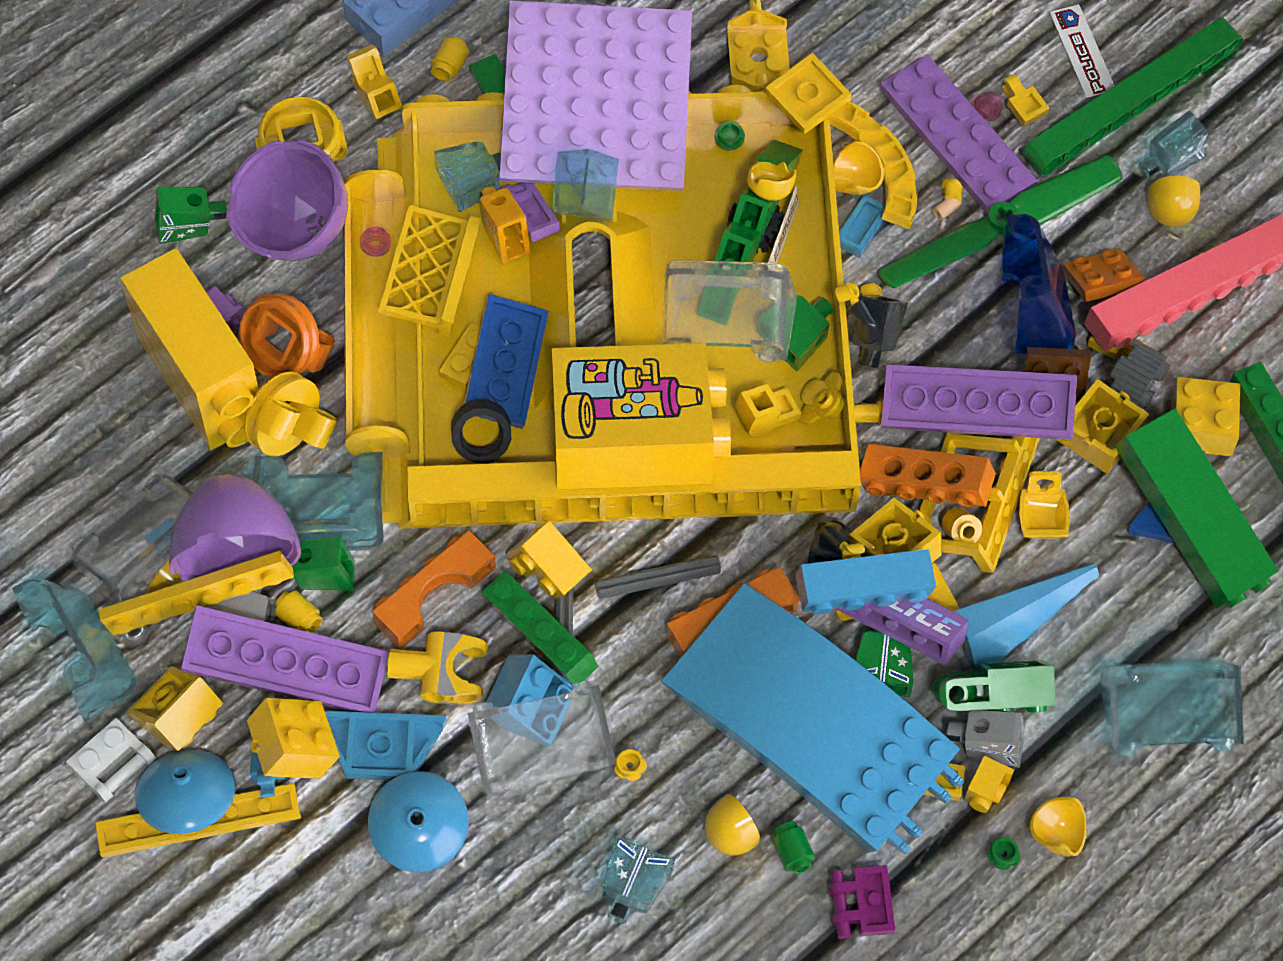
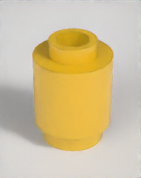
(449, 59)
(961, 525)
(298, 612)

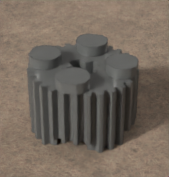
(1138, 372)

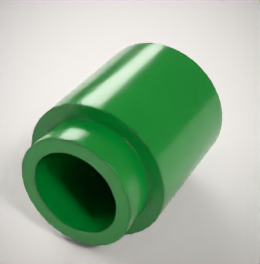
(793, 847)

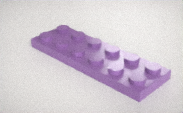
(957, 133)
(979, 401)
(284, 660)

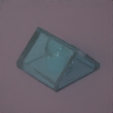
(585, 184)

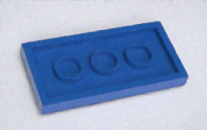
(507, 356)

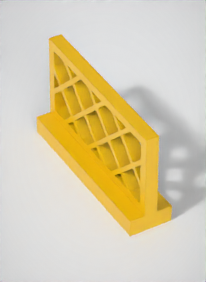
(456, 268)

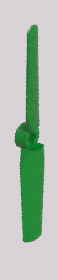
(1041, 202)

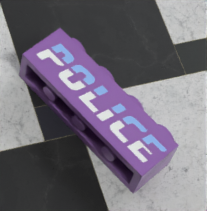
(918, 625)

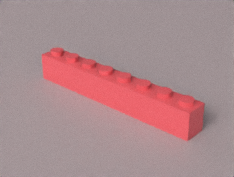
(1187, 286)

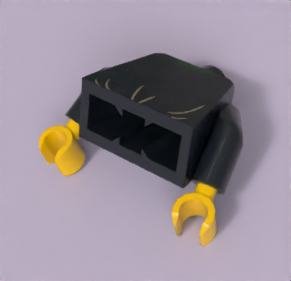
(877, 320)
(831, 544)

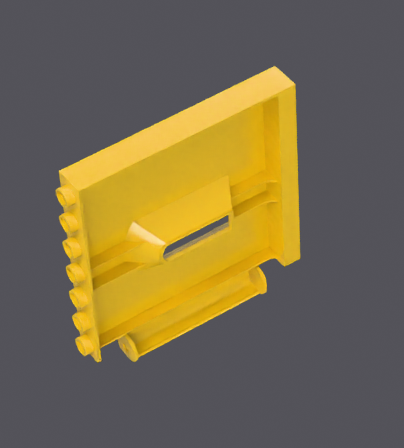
(394, 364)

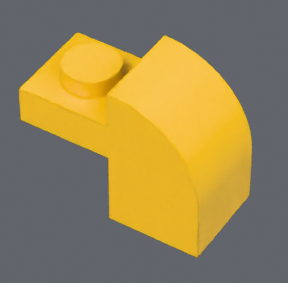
(371, 83)
(765, 410)

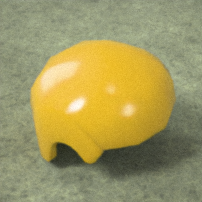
(770, 180)

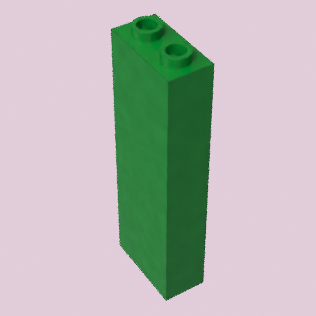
(1197, 509)

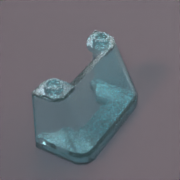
(330, 503)
(100, 673)
(1172, 704)

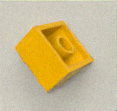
(175, 708)

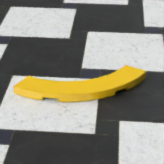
(898, 170)

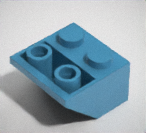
(526, 680)

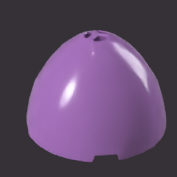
(280, 194)
(227, 525)

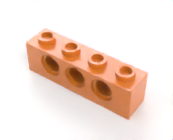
(943, 469)

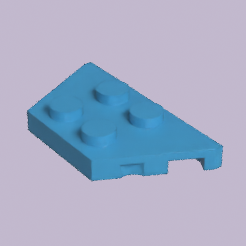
(383, 743)

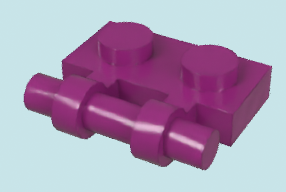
(873, 902)

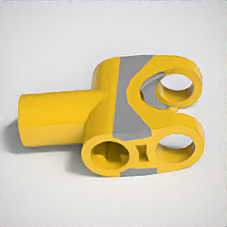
(438, 666)

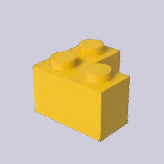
(549, 558)

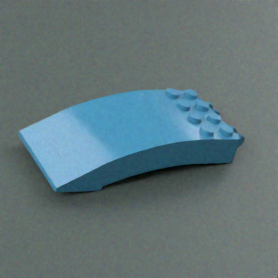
(814, 719)

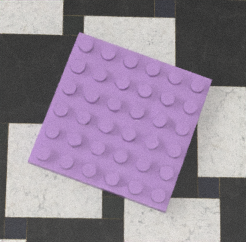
(599, 84)

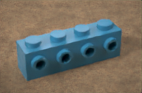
(865, 581)

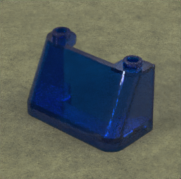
(1044, 303)

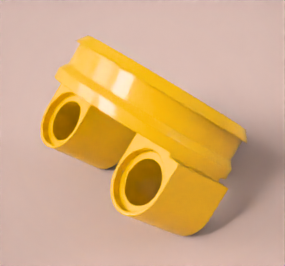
(303, 111)
(281, 426)

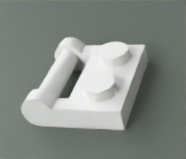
(104, 753)

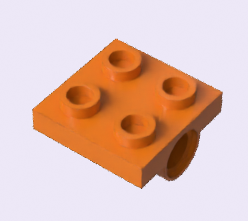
(1102, 274)

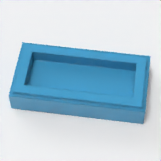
(861, 226)

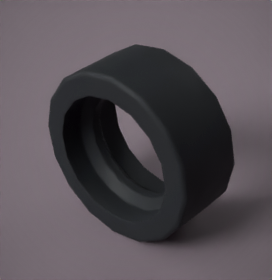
(479, 408)

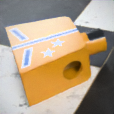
(499, 211)

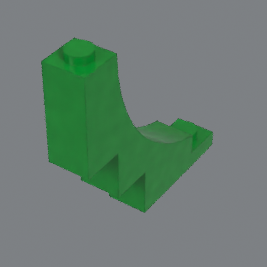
(753, 214)

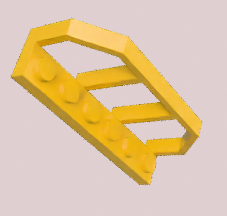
(1003, 496)

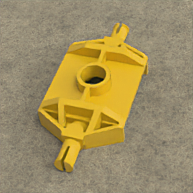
(752, 34)

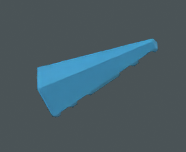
(1011, 618)

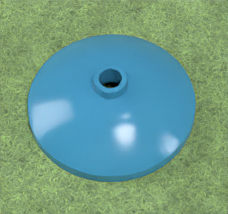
(185, 791)
(423, 845)

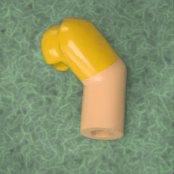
(953, 199)

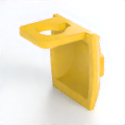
(1044, 511)

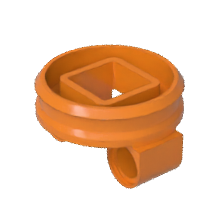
(307, 347)

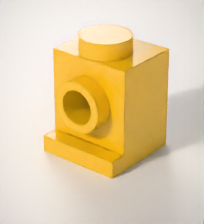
(988, 784)

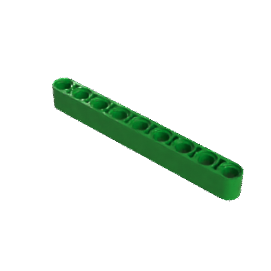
(1132, 96)

